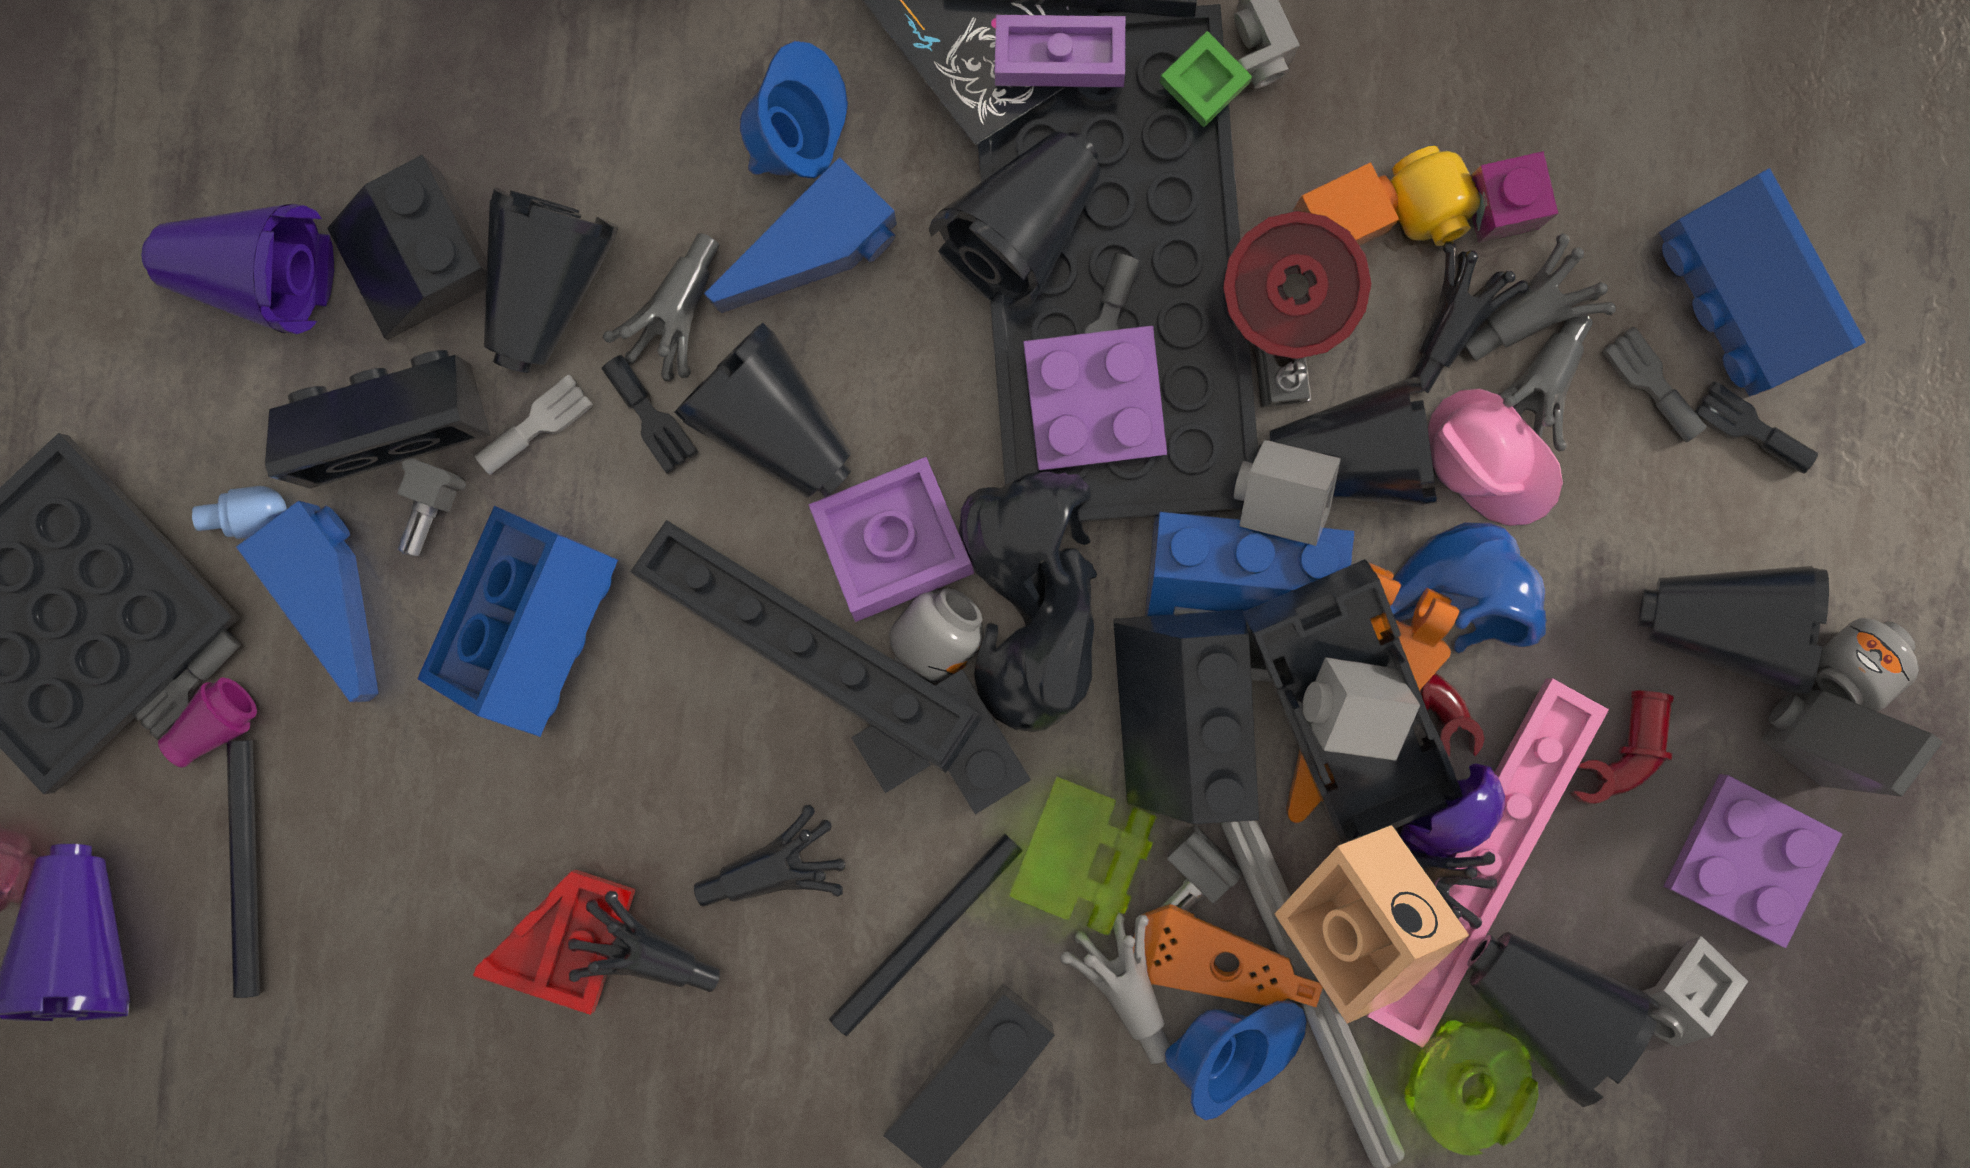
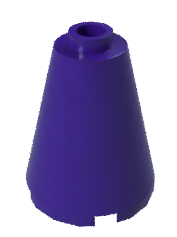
(248, 263)
(65, 944)

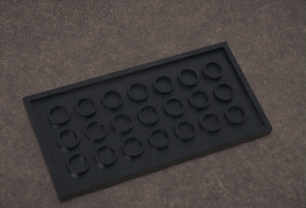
(1173, 207)

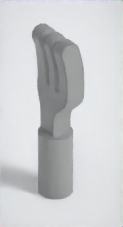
(548, 414)

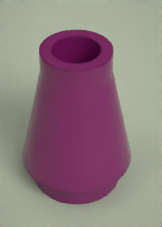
(209, 720)

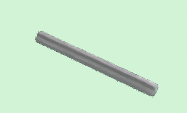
(1325, 1021)

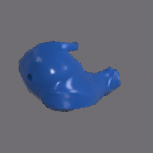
(1484, 579)

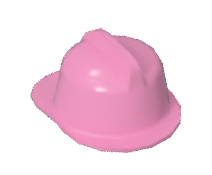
(1493, 458)

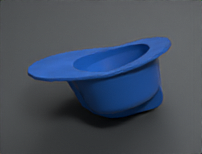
(795, 114)
(1234, 1054)

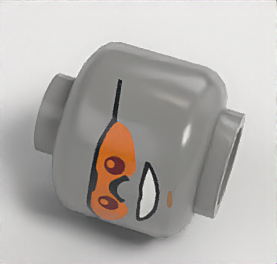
(937, 634)
(1868, 663)

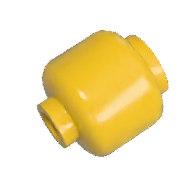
(1434, 195)

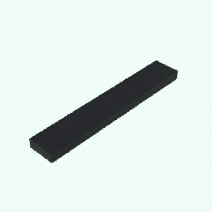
(807, 646)

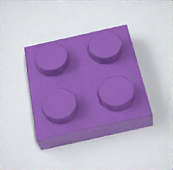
(1095, 397)
(891, 539)
(1753, 860)

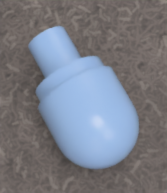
(240, 511)

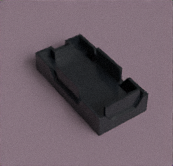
(1334, 622)

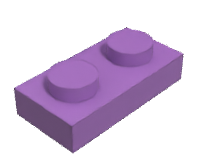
(1060, 51)

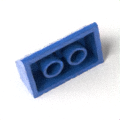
(1759, 285)
(1231, 567)
(517, 622)

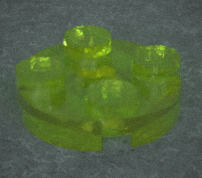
(1445, 1065)

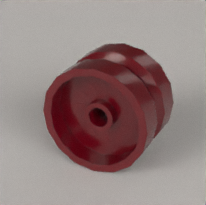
(1303, 246)

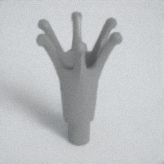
(1126, 985)

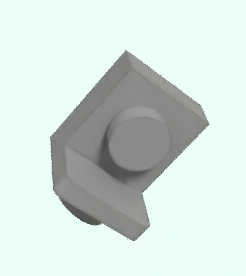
(1268, 29)
(1694, 994)

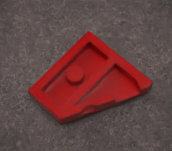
(537, 952)

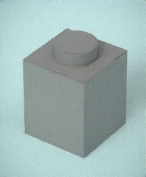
(1287, 491)
(1360, 709)

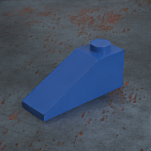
(815, 238)
(319, 589)

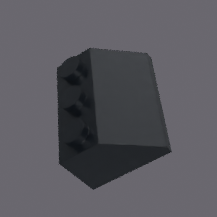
(374, 421)
(1188, 715)

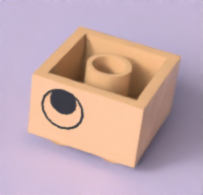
(1370, 923)

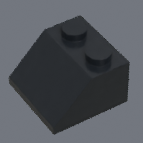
(409, 247)

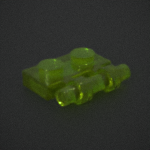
(1065, 846)

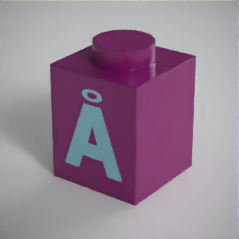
(1513, 197)

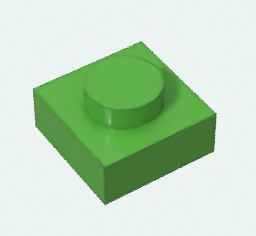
(1205, 79)

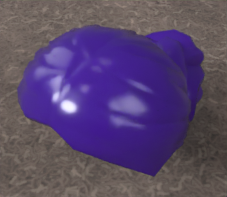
(1464, 821)

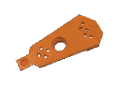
(1194, 966)

